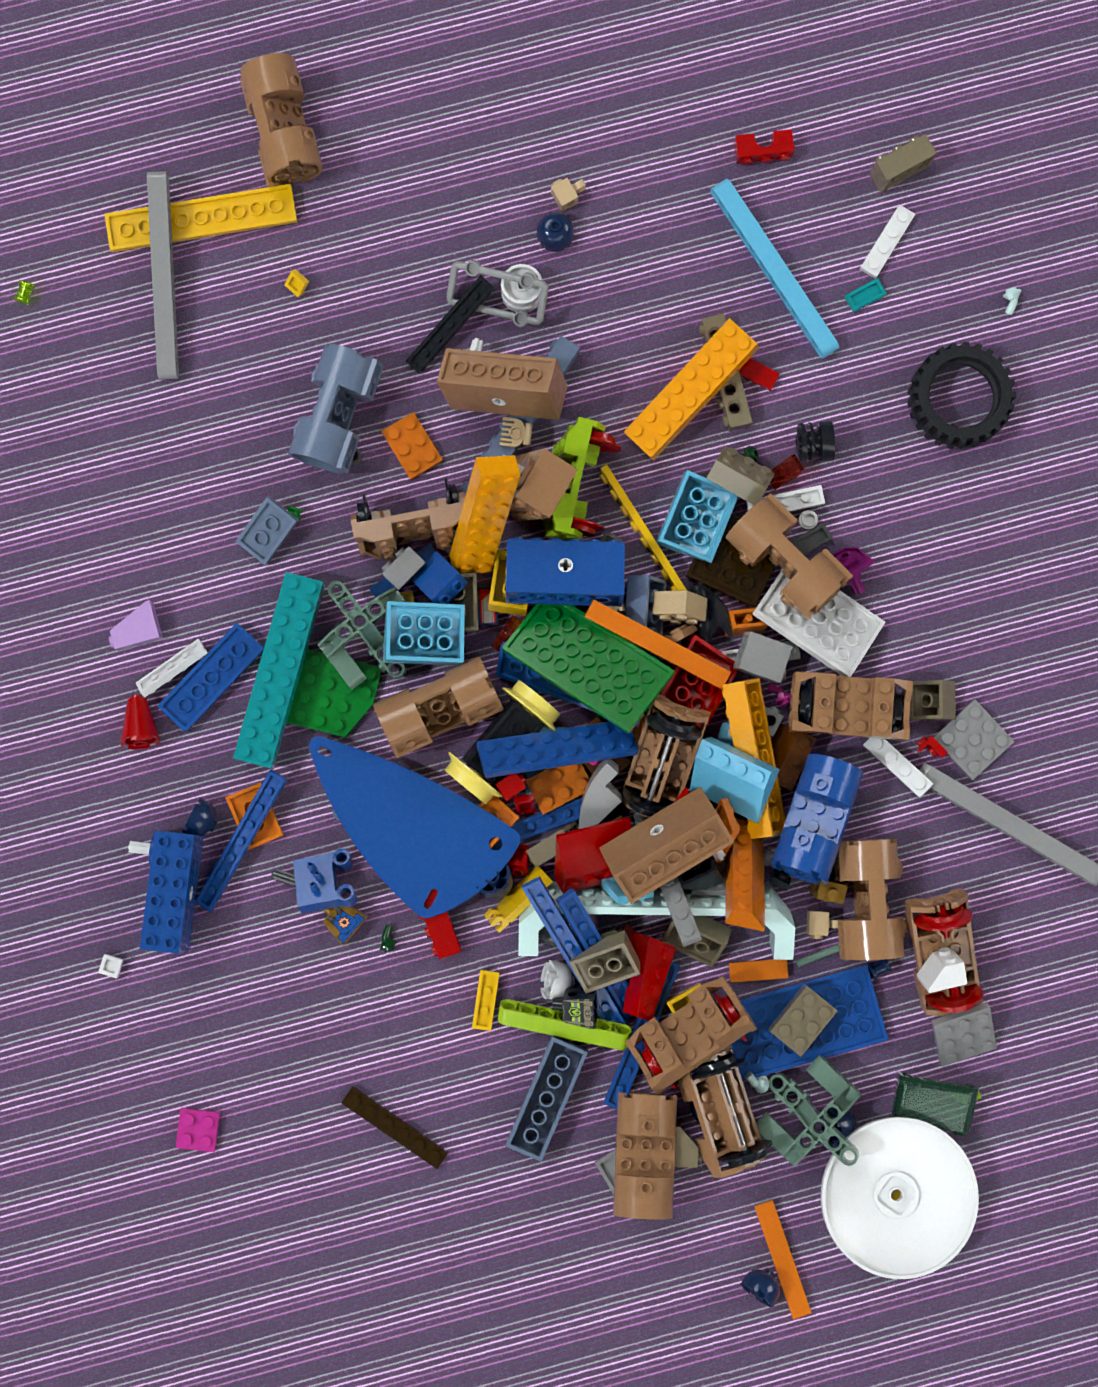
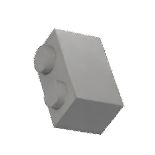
(402, 567)

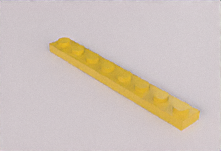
(639, 526)

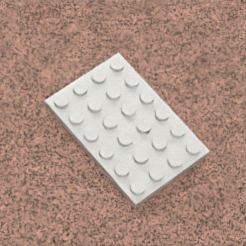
(834, 636)

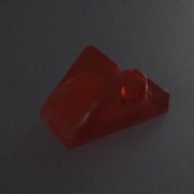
(786, 471)

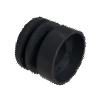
(818, 441)

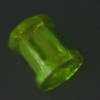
(23, 292)

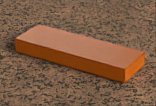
(758, 970)

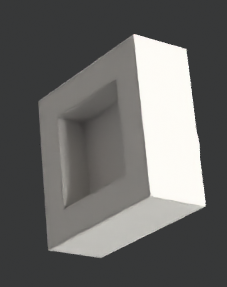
(111, 966)

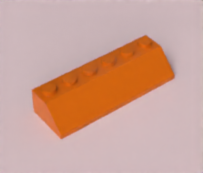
(745, 881)

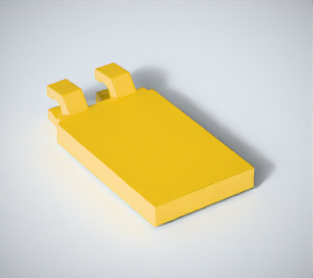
(514, 902)

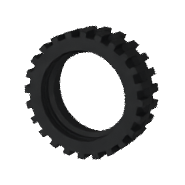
(983, 363)

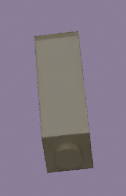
(546, 849)

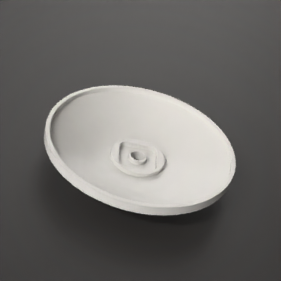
(928, 1220)

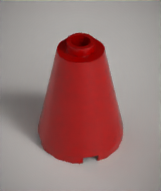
(138, 725)

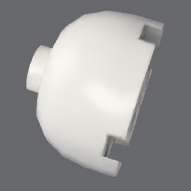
(556, 979)

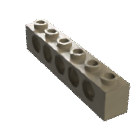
(731, 420)

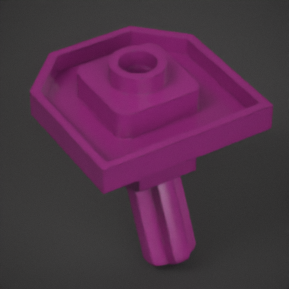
(854, 561)

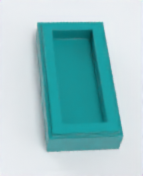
(865, 295)

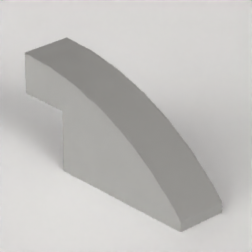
(599, 795)

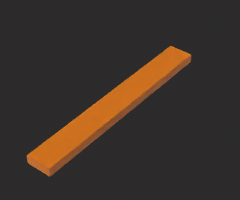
(657, 644)

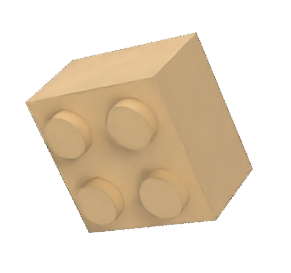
(679, 607)

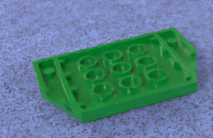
(325, 699)

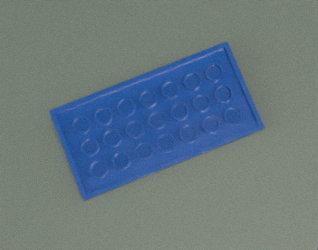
(852, 1027)

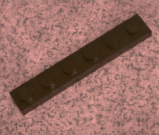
(394, 1127)

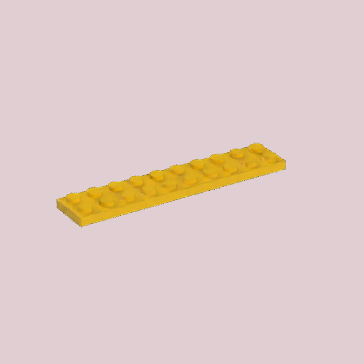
(206, 217)

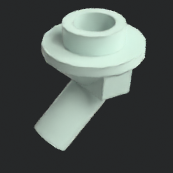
(1012, 294)
(760, 1084)

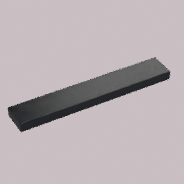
(450, 324)

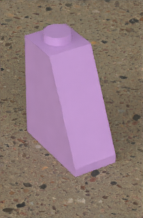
(137, 628)

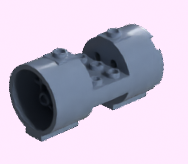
(343, 382)

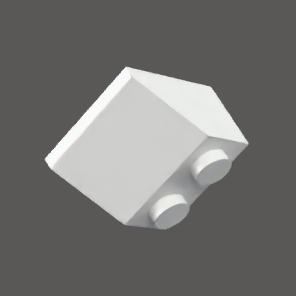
(942, 971)

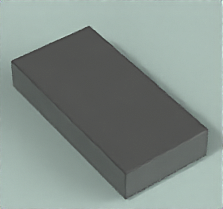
(812, 539)

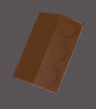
(790, 754)

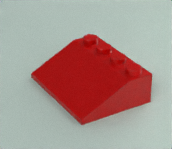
(691, 690)
(578, 855)

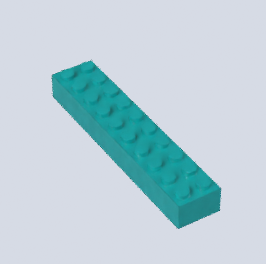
(279, 670)

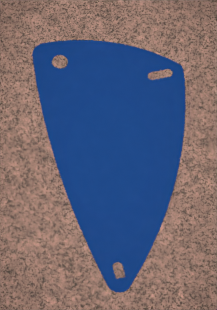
(412, 828)

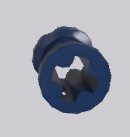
(879, 968)

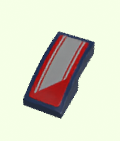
(484, 616)

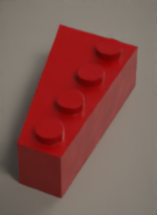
(645, 989)

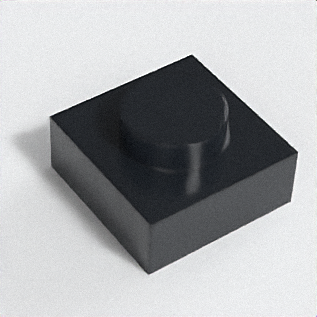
(780, 879)

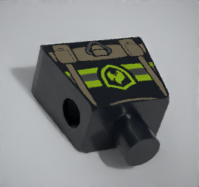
(578, 1007)

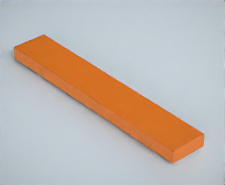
(782, 1259)

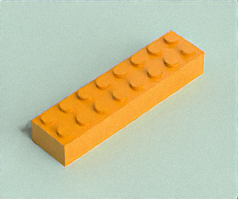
(691, 389)
(484, 513)
(752, 736)

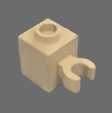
(565, 193)
(819, 924)

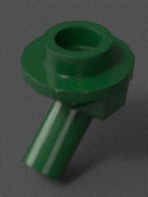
(750, 452)
(387, 943)

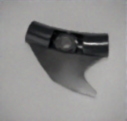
(716, 615)

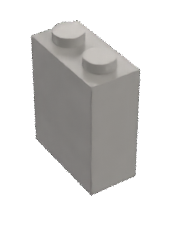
(763, 657)

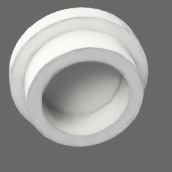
(808, 519)

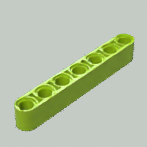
(551, 1022)

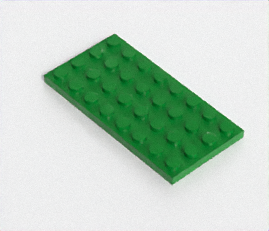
(589, 663)

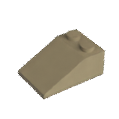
(606, 962)

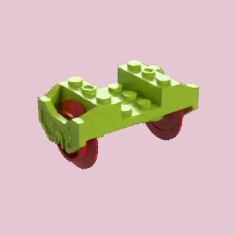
(578, 448)

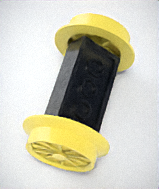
(514, 720)

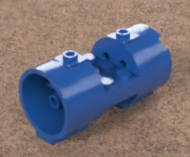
(817, 818)

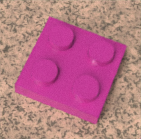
(198, 1129)

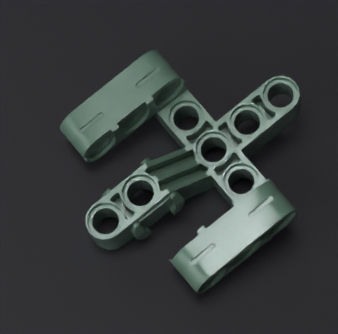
(333, 644)
(844, 1095)

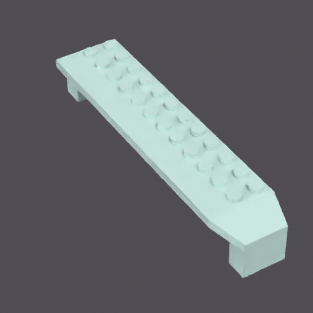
(598, 901)

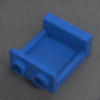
(439, 579)

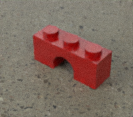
(749, 151)
(511, 786)

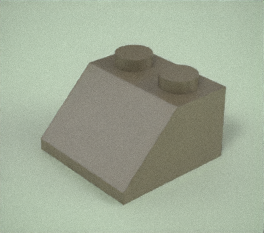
(933, 700)
(686, 1150)

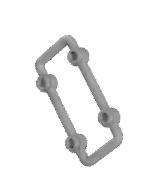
(526, 281)

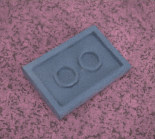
(267, 530)

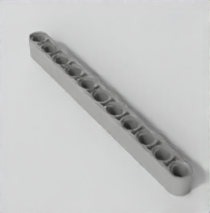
(162, 275)
(1011, 825)

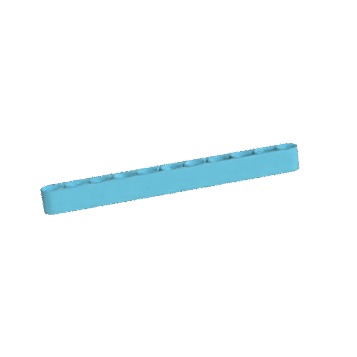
(774, 268)

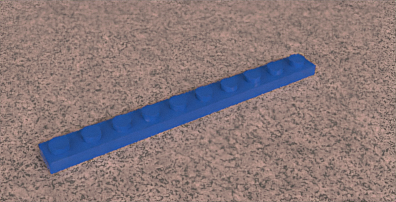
(567, 942)

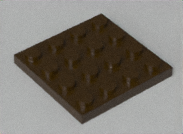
(730, 574)

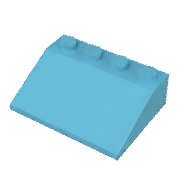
(697, 517)
(424, 633)
(733, 775)

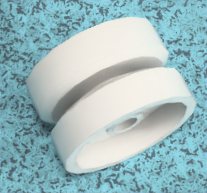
(515, 296)

